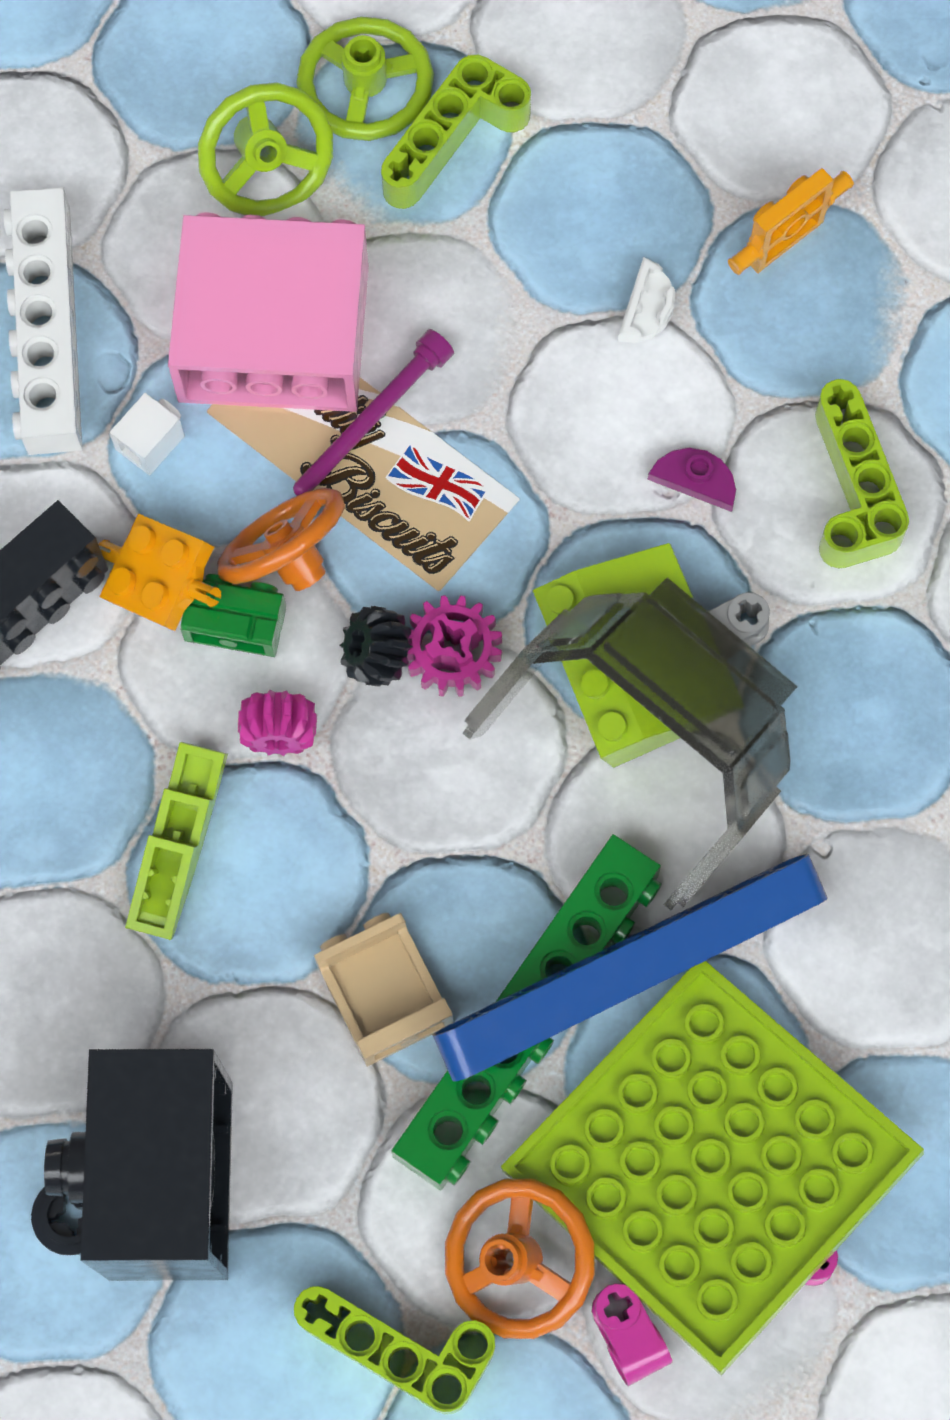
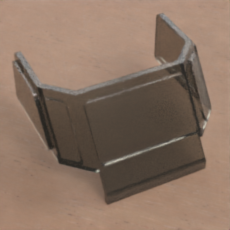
(690, 678)

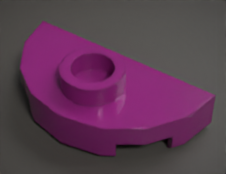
(696, 475)

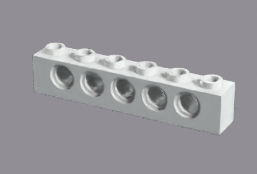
(58, 425)

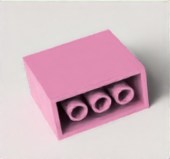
(269, 312)

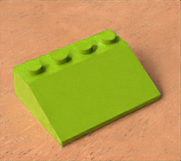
(614, 718)

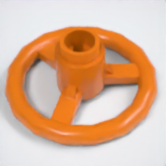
(287, 545)
(500, 1250)

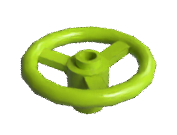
(367, 72)
(264, 148)

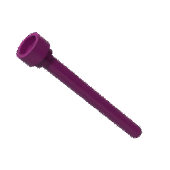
(430, 352)

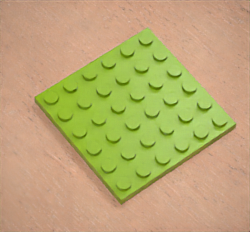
(715, 1163)

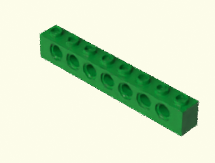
(615, 866)

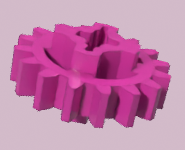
(465, 633)

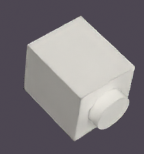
(148, 432)

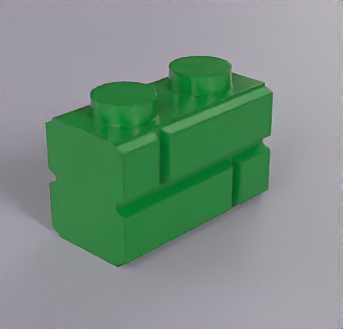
(241, 621)

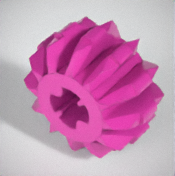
(277, 723)

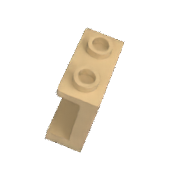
(382, 987)

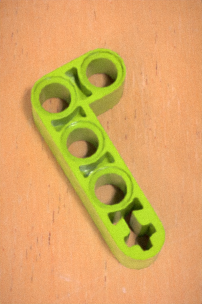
(447, 134)
(853, 469)
(389, 1341)

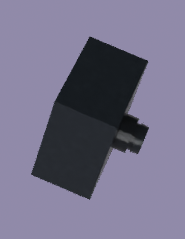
(151, 1165)

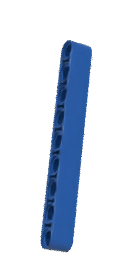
(628, 967)

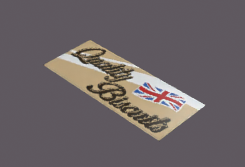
(396, 482)

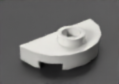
(649, 304)

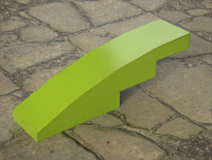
(176, 841)

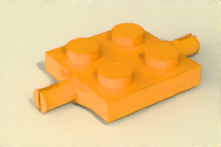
(790, 219)
(158, 572)

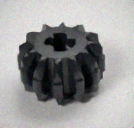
(375, 646)

